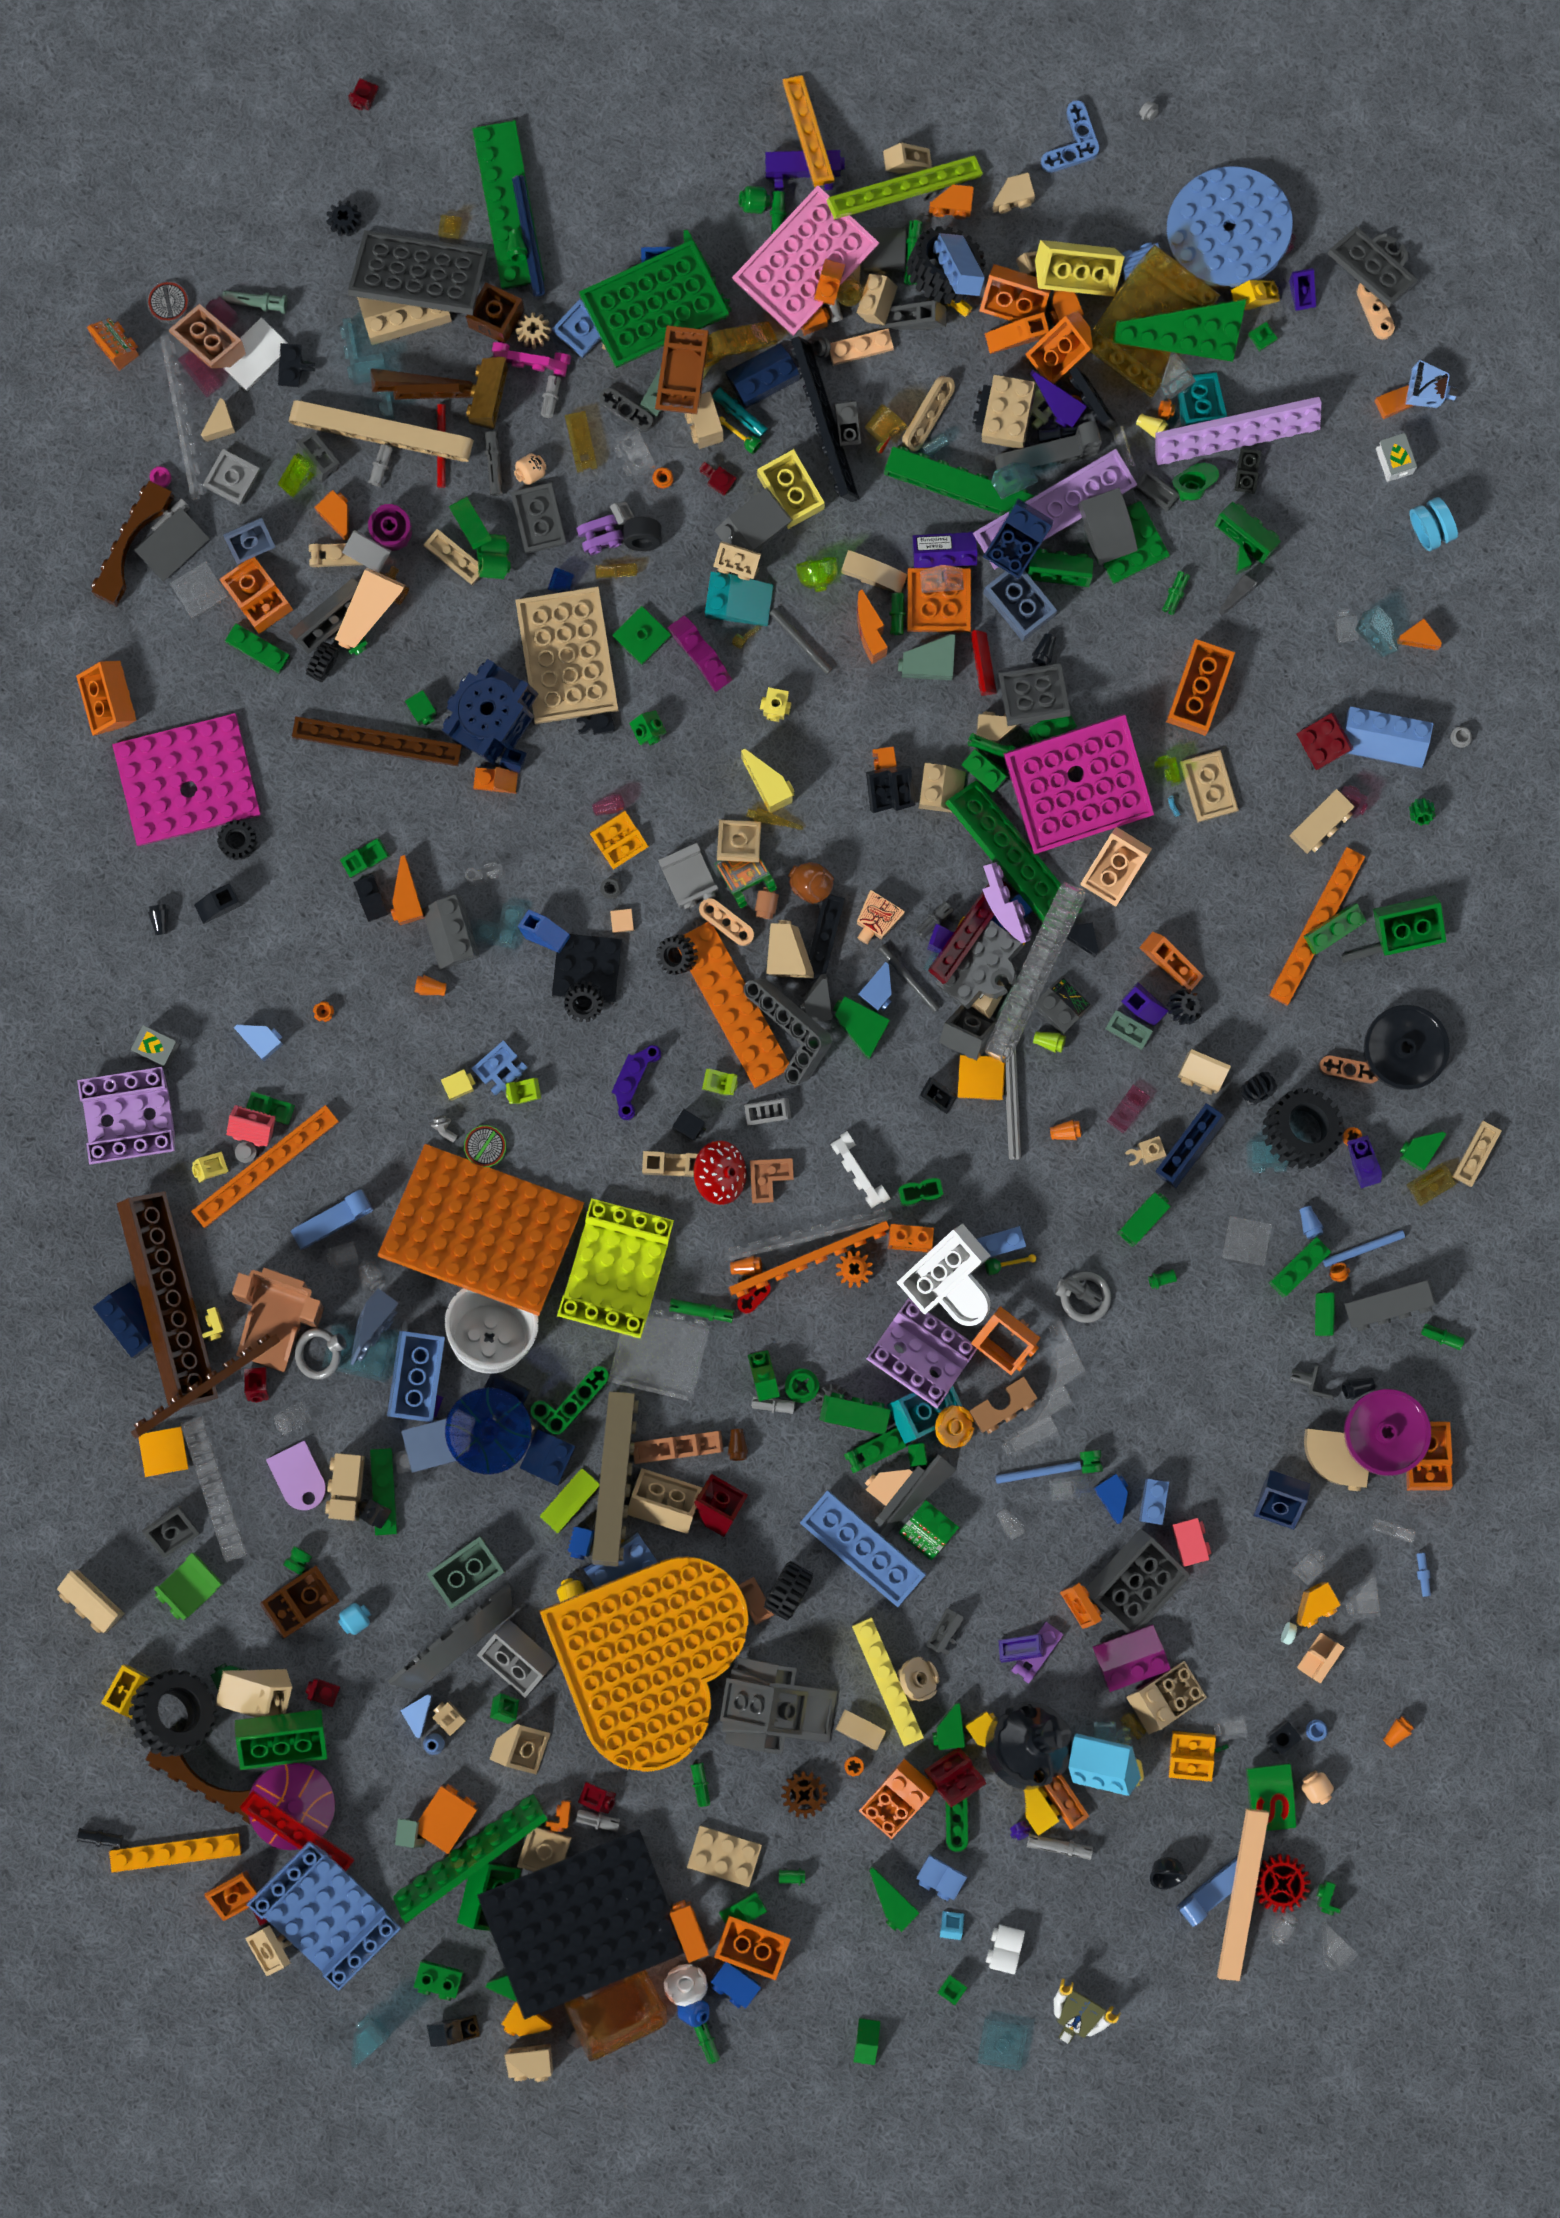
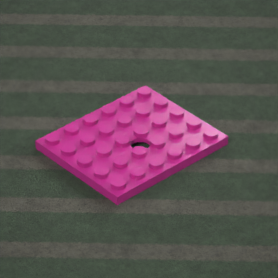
(200, 753)
(1104, 798)

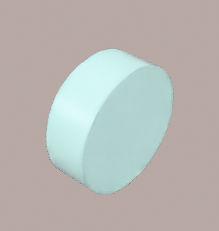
(1289, 1633)

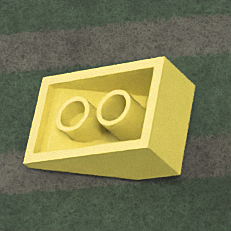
(770, 784)

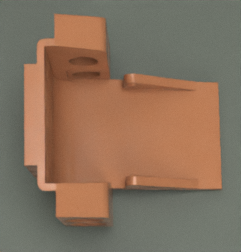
(277, 1308)

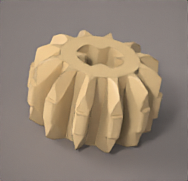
(526, 327)

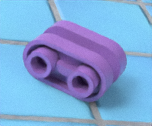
(595, 544)

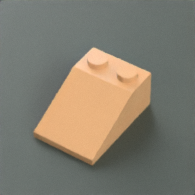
(1115, 866)

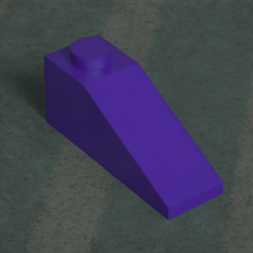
(1061, 404)

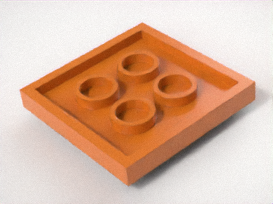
(938, 610)

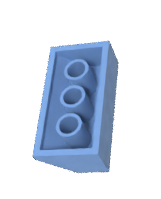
(1387, 736)
(415, 1376)

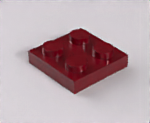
(1324, 741)

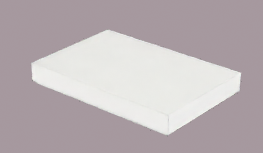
(261, 351)

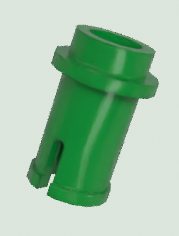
(1161, 1279)
(792, 1876)

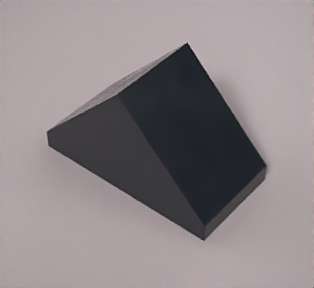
(1084, 937)
(937, 1095)

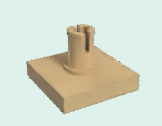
(269, 1950)

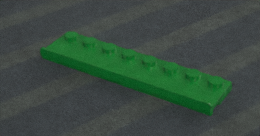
(499, 162)

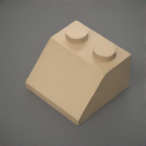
(939, 785)
(1203, 1072)

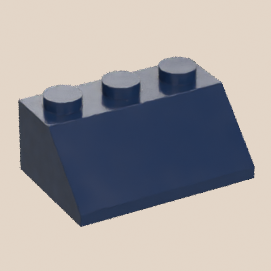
(763, 375)
(126, 1319)

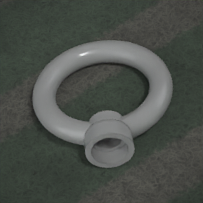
(1064, 1293)
(335, 1343)

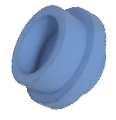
(1316, 1730)

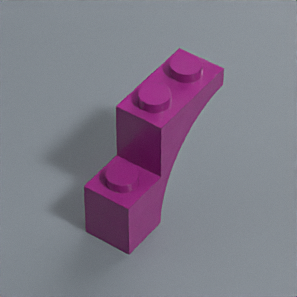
(700, 652)

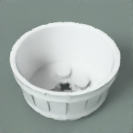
(472, 1316)

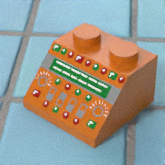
(113, 342)

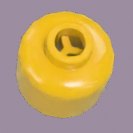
(570, 1588)

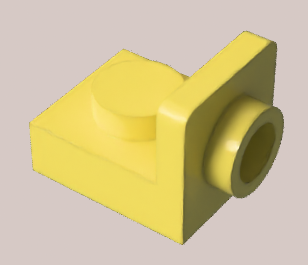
(209, 1166)
(214, 1320)

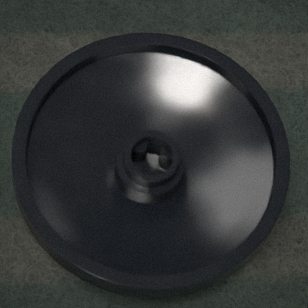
(1406, 1047)

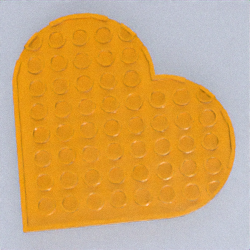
(644, 1655)

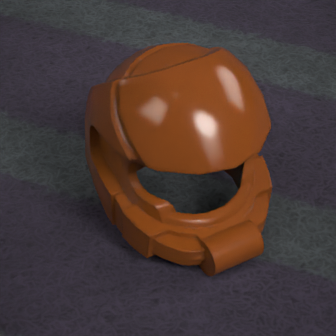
(811, 882)

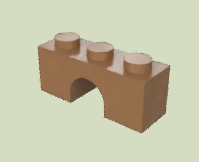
(1020, 1397)

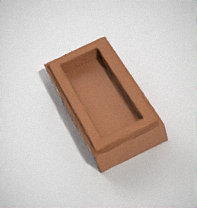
(755, 1600)

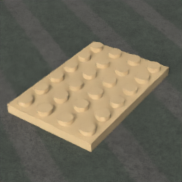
(567, 655)

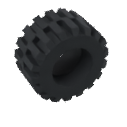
(788, 1590)

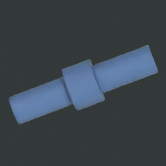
(1423, 1574)

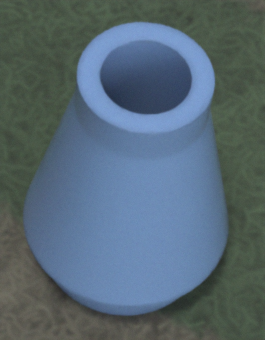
(1311, 1225)
(439, 1744)

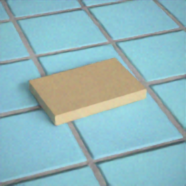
(1209, 786)

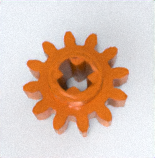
(845, 1269)

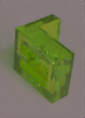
(1172, 772)

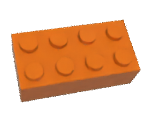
(1200, 687)

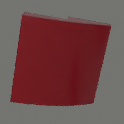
(955, 1777)

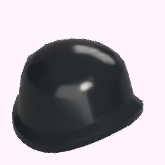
(1167, 1873)

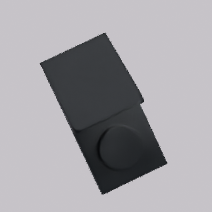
(370, 898)

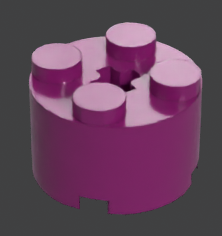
(379, 523)

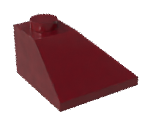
(719, 1504)

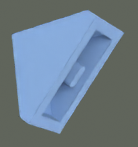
(417, 1714)

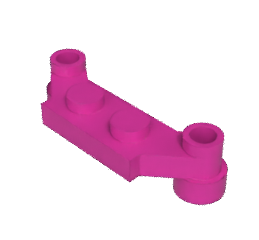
(538, 363)

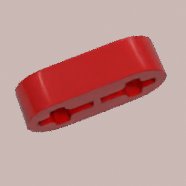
(756, 1302)

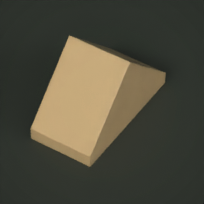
(218, 423)

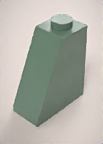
(930, 660)

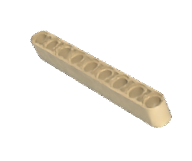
(381, 431)

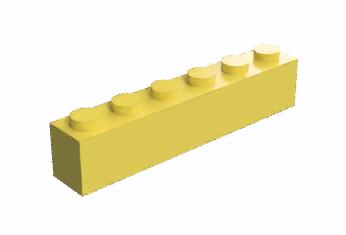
(887, 1681)

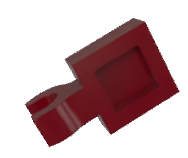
(719, 480)

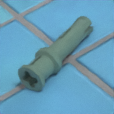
(265, 301)

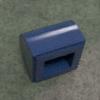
(513, 760)

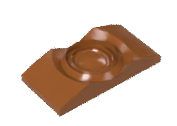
(682, 370)

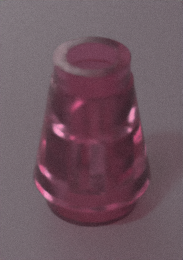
(609, 805)

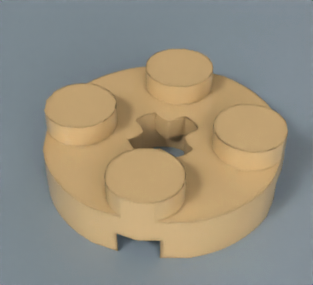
(908, 1679)

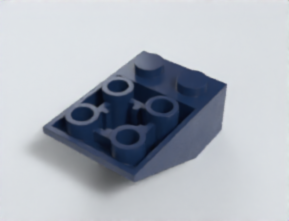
(1018, 538)

